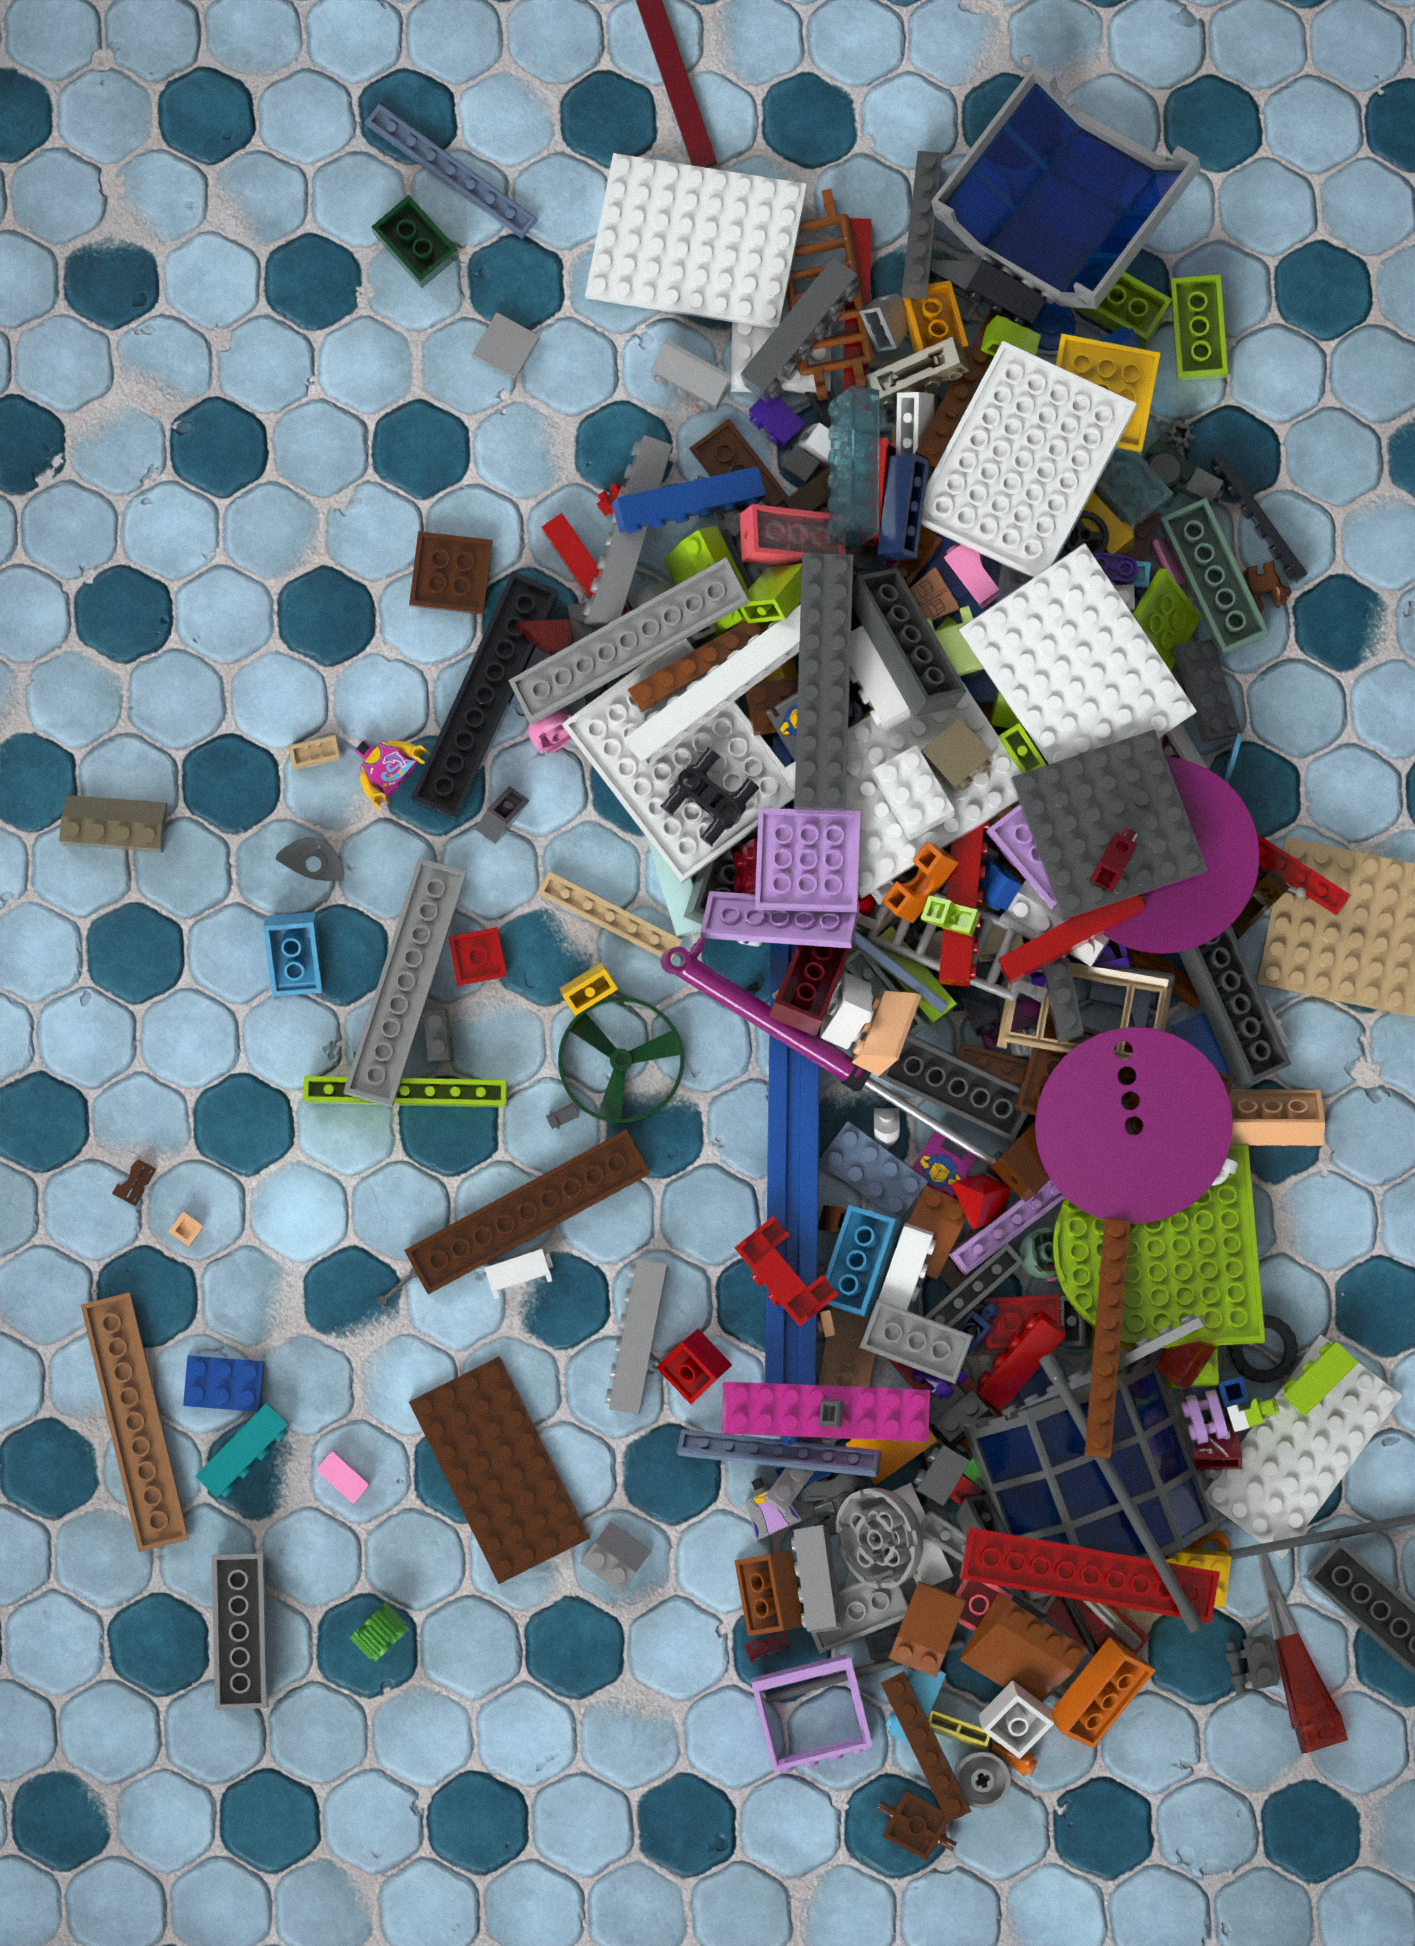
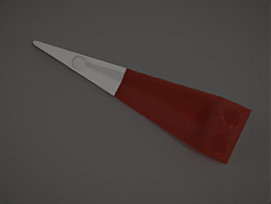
(1307, 1698)

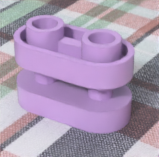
(1198, 1429)

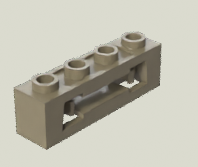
(918, 372)

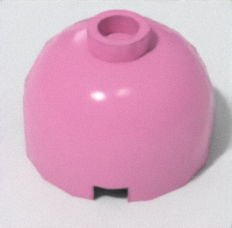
(549, 733)

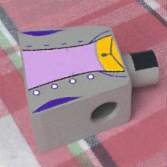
(764, 1516)

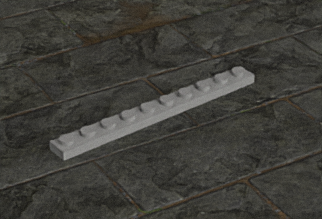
(1144, 1347)

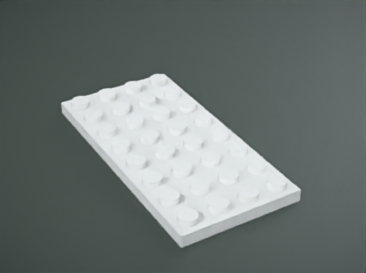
(1300, 1460)

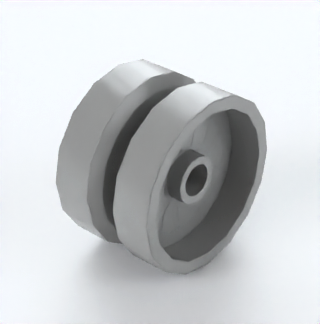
(996, 1783)

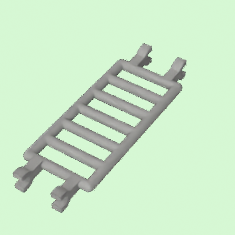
(895, 946)

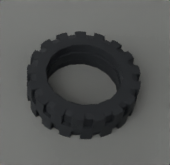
(1278, 1371)

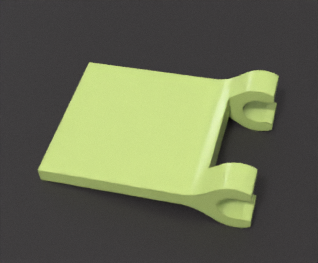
(956, 647)

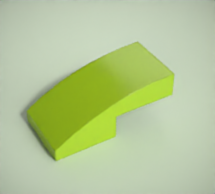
(950, 916)

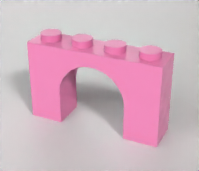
(969, 569)

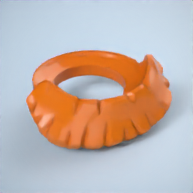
(1220, 1538)

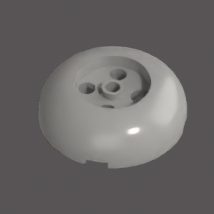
(879, 1522)

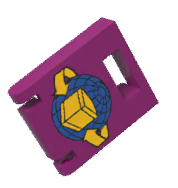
(942, 1166)

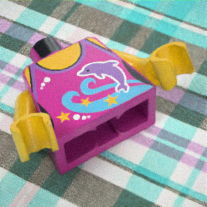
(387, 767)

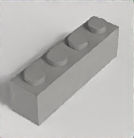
(817, 1579)

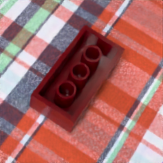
(809, 986)

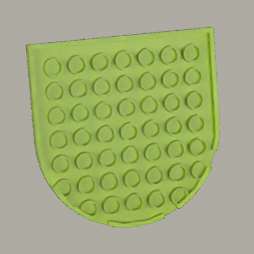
(1175, 1266)

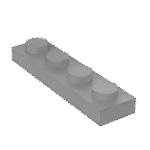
(792, 1481)

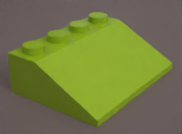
(695, 555)

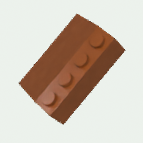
(1021, 1649)

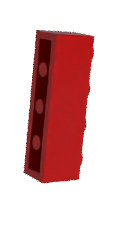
(1020, 1360)

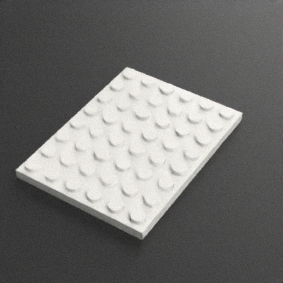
(696, 241)
(1024, 461)
(1075, 661)
(600, 736)
(883, 843)

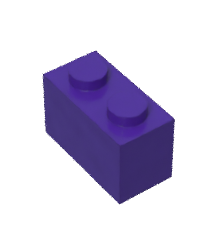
(777, 420)

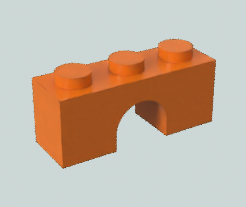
(910, 898)

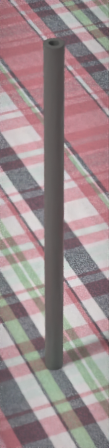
(1322, 1536)
(842, 1676)

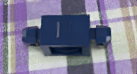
(989, 1312)

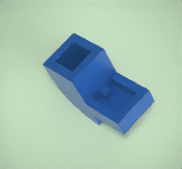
(1228, 1392)

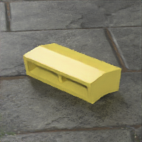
(959, 1725)

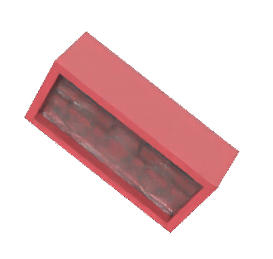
(782, 534)

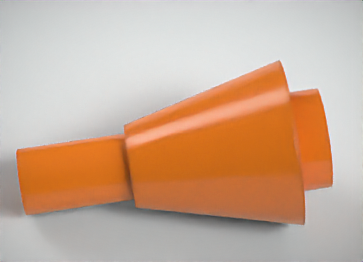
(1024, 1765)

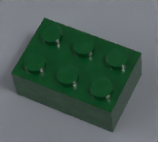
(415, 241)

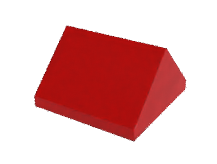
(981, 1198)

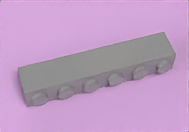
(637, 1337)

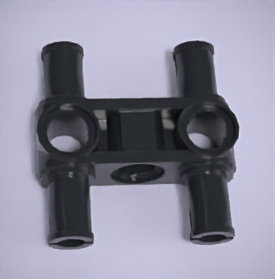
(709, 796)

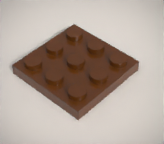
(450, 573)

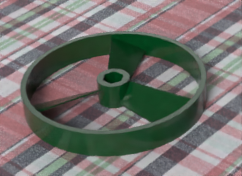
(621, 1060)

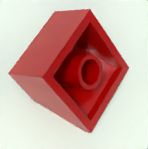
(694, 1366)

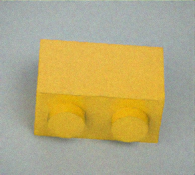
(588, 988)

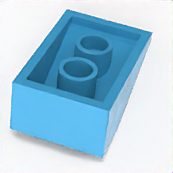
(293, 953)

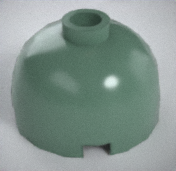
(1037, 1252)

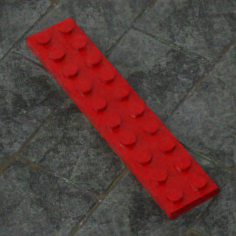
(1083, 1573)

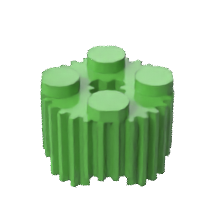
(378, 1630)

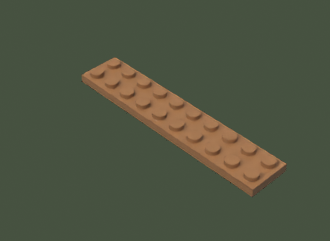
(134, 1422)

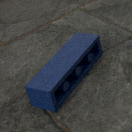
(903, 507)

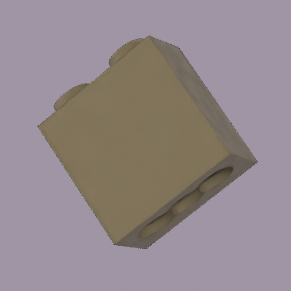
(957, 755)

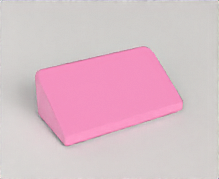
(1166, 559)
(343, 1477)

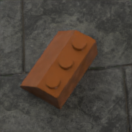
(769, 1593)

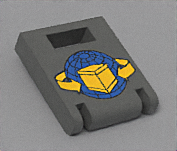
(786, 722)

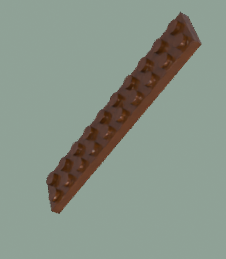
(527, 1212)

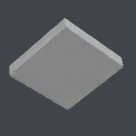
(505, 346)

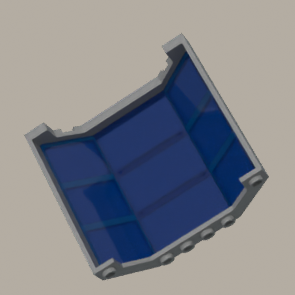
(1059, 195)

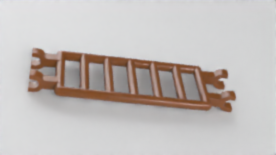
(847, 243)

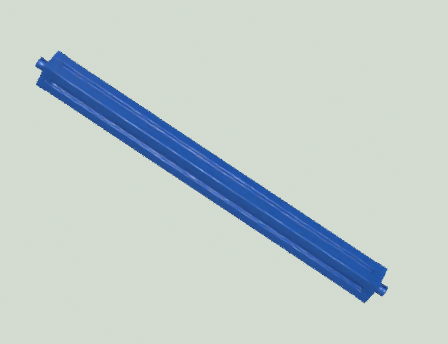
(791, 1181)

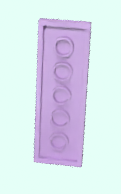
(735, 918)

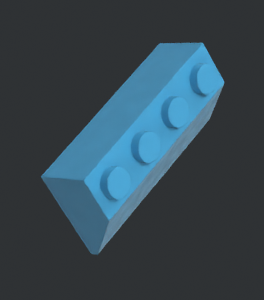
(861, 1260)

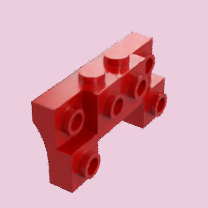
(779, 1278)

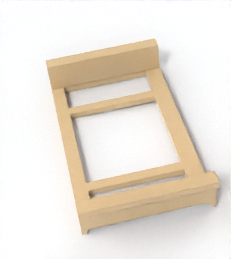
(1096, 974)

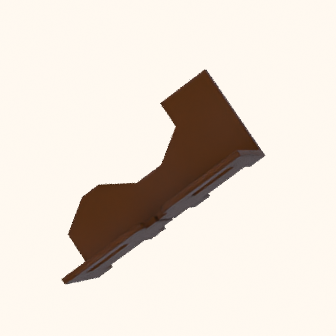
(122, 1190)

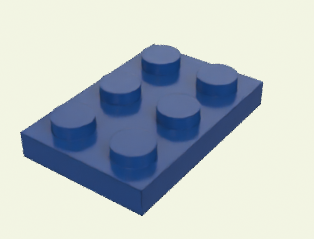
(223, 1383)

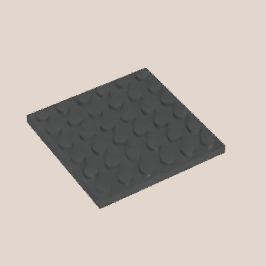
(1089, 798)

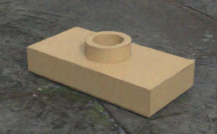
(314, 752)

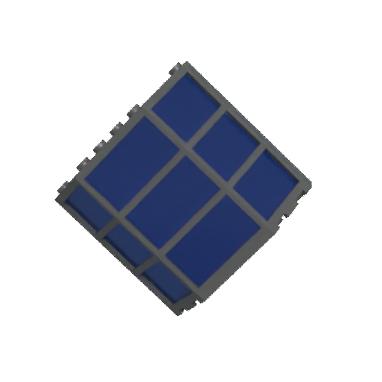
(1057, 1494)

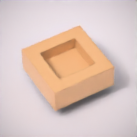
(186, 1229)
(826, 1324)

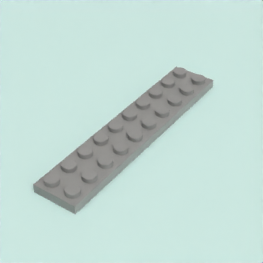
(629, 641)
(405, 982)

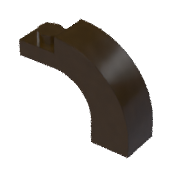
(1261, 899)

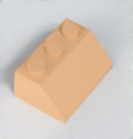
(886, 1031)

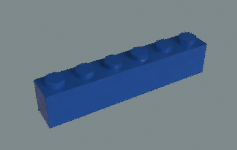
(688, 500)

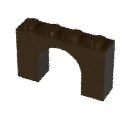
(813, 495)

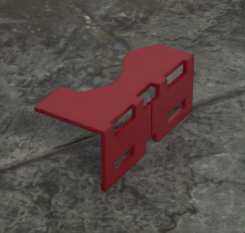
(763, 1648)

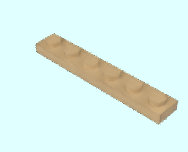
(607, 915)

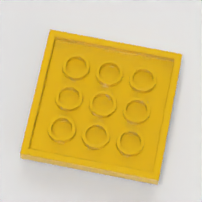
(1119, 369)

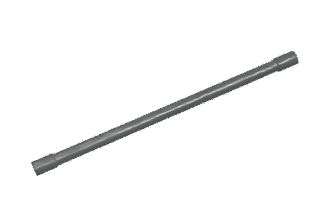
(1186, 1610)

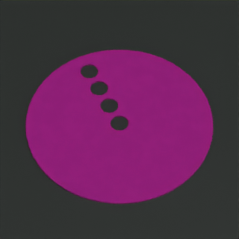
(1206, 904)
(1141, 1174)

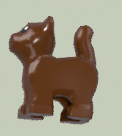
(1266, 583)

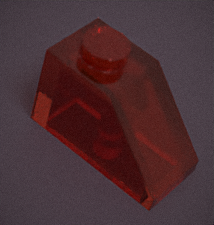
(548, 634)
(1185, 1362)

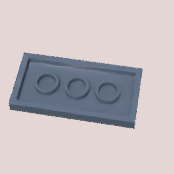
(873, 1170)

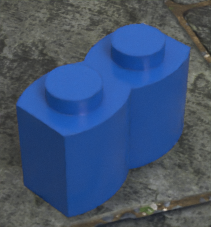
(999, 885)

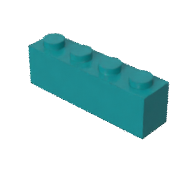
(242, 1450)

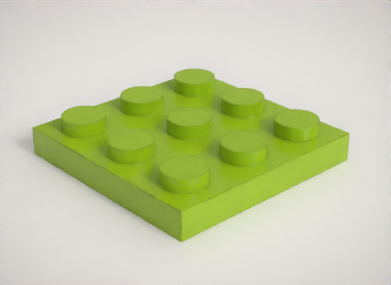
(1166, 616)

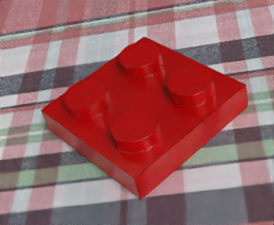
(477, 956)

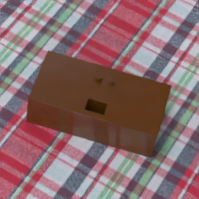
(1022, 1166)

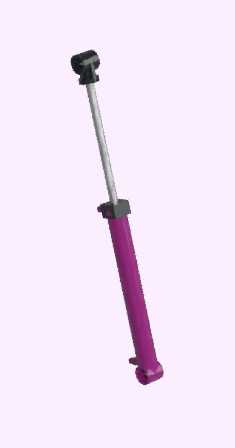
(808, 1045)

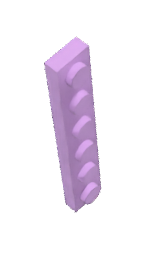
(1005, 1228)

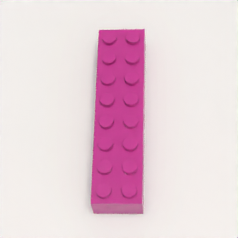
(795, 1411)

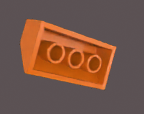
(1101, 1693)

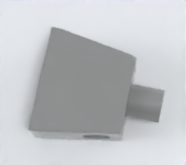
(885, 321)

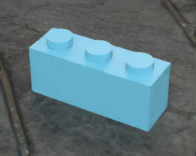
(926, 1689)

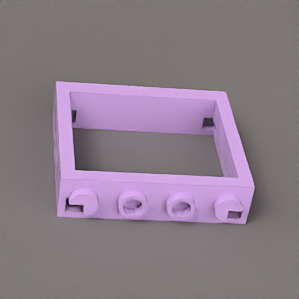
(832, 1751)

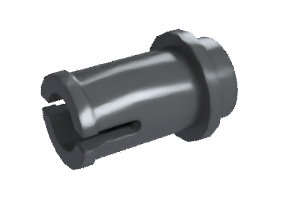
(562, 1116)

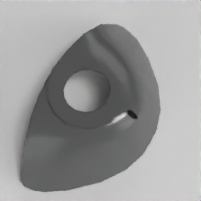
(296, 854)

